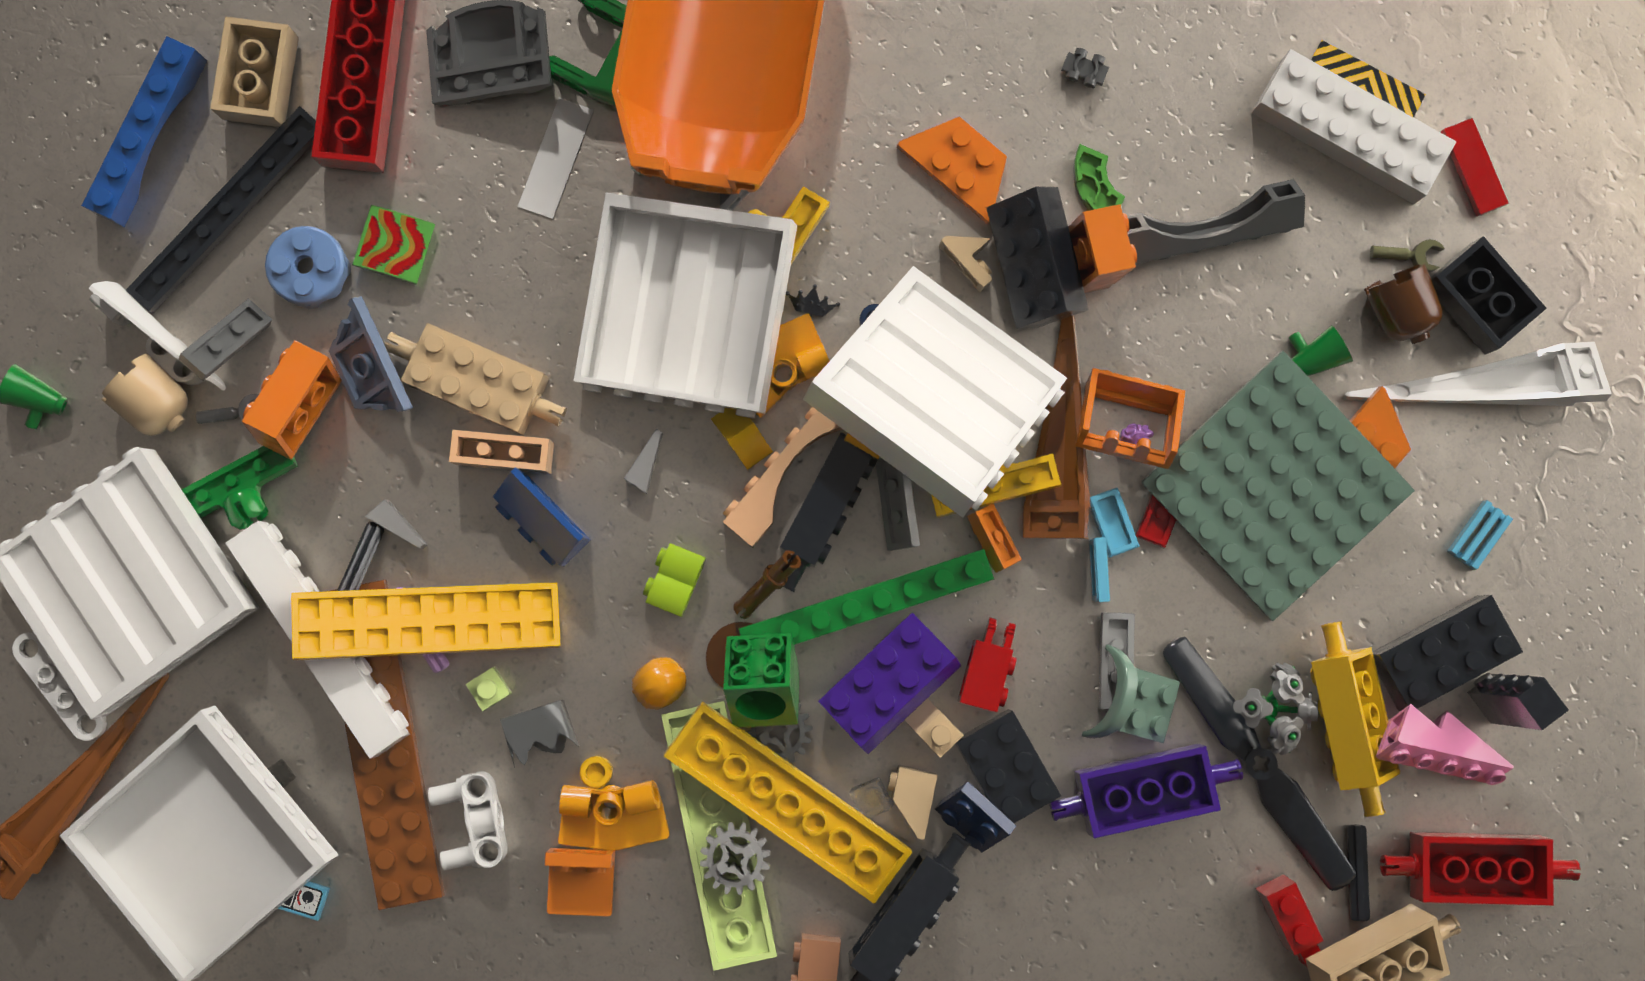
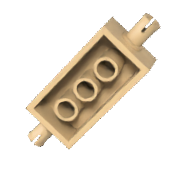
(475, 379)
(1392, 949)

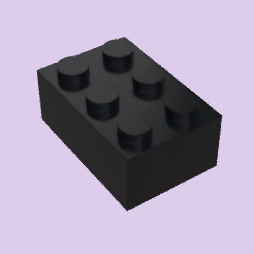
(1485, 296)
(1007, 766)

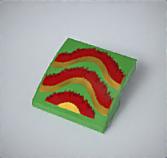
(393, 244)

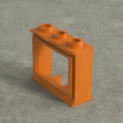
(1138, 394)

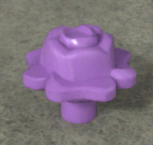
(1135, 432)

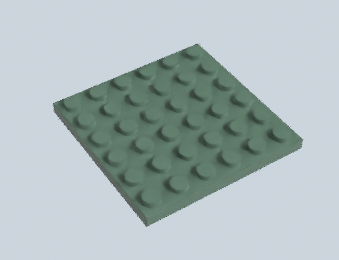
(1278, 486)

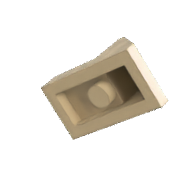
(962, 253)

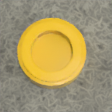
(596, 772)

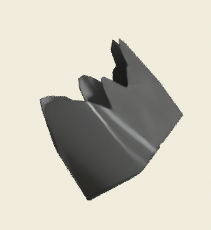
(541, 727)

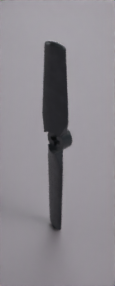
(1276, 789)

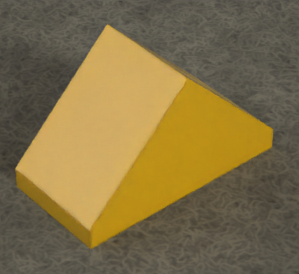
(742, 437)

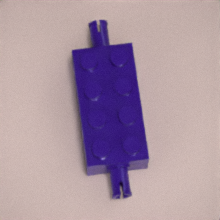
(1146, 790)

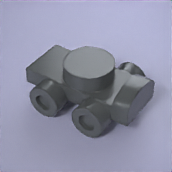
(1080, 68)

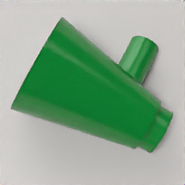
(1322, 353)
(28, 392)

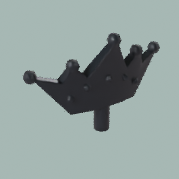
(811, 303)

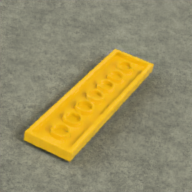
(787, 802)

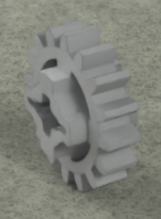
(722, 865)

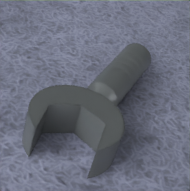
(225, 414)

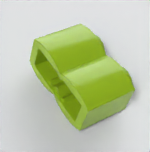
(675, 579)

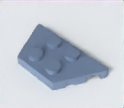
(366, 363)

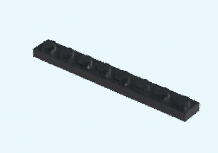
(224, 211)

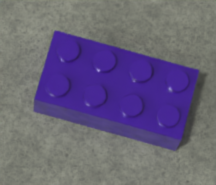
(890, 683)

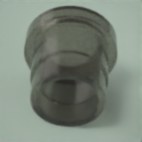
(282, 773)

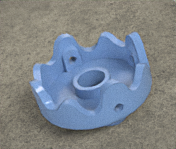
(328, 271)

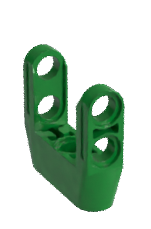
(598, 87)

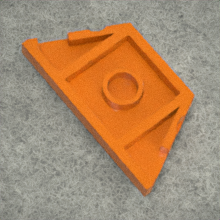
(959, 162)
(1382, 427)

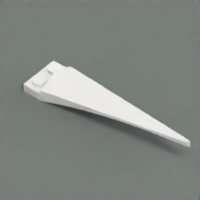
(1544, 377)

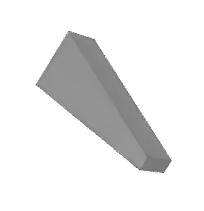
(642, 469)
(390, 518)

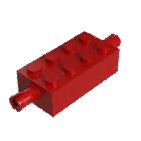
(1481, 868)

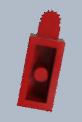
(988, 670)
(1290, 917)

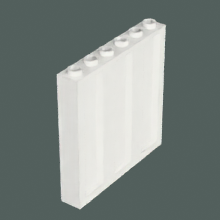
(685, 304)
(937, 391)
(122, 582)

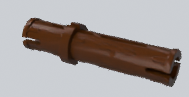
(773, 578)

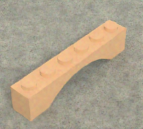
(755, 511)

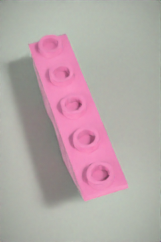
(1440, 747)

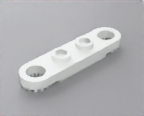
(54, 688)

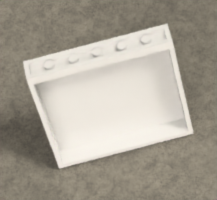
(198, 845)

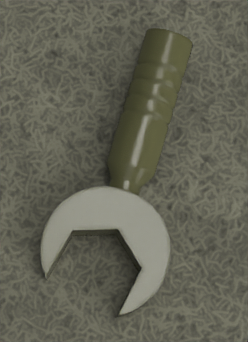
(1417, 255)

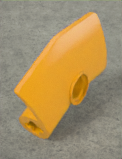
(799, 350)
(591, 824)

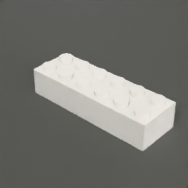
(1353, 127)

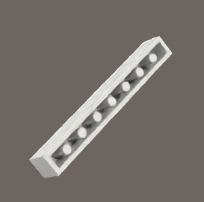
(344, 680)

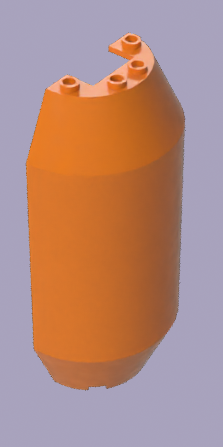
(714, 87)

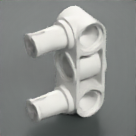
(482, 819)

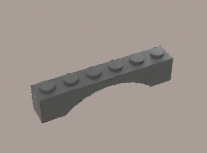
(1269, 211)

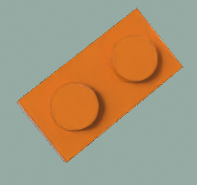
(994, 538)

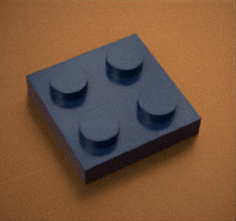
(975, 817)

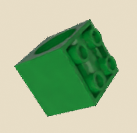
(761, 680)

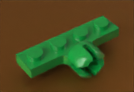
(239, 487)

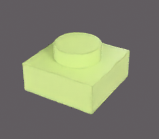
(488, 688)

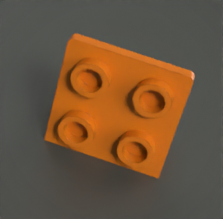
(580, 881)

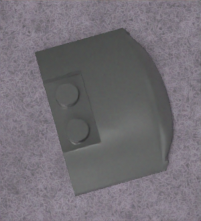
(488, 52)

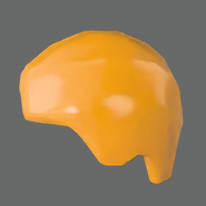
(659, 683)

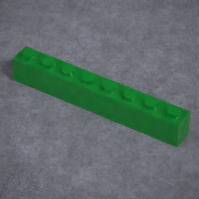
(878, 599)

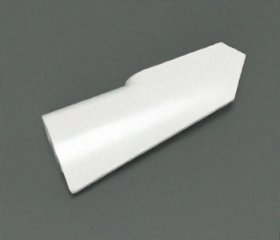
(124, 309)

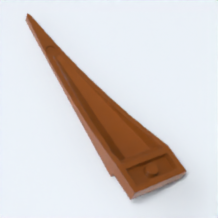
(1064, 509)
(36, 828)

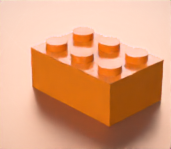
(1102, 247)
(291, 399)

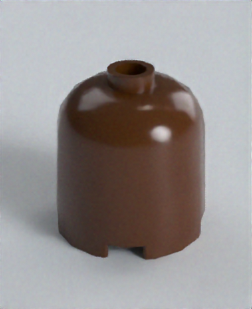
(1407, 305)

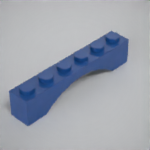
(121, 173)

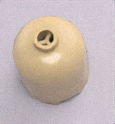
(147, 397)

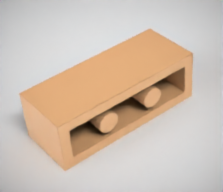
(501, 451)

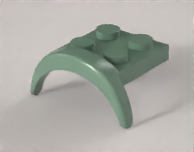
(1140, 702)

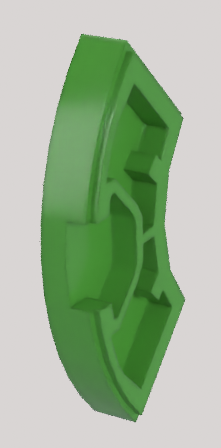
(1092, 179)

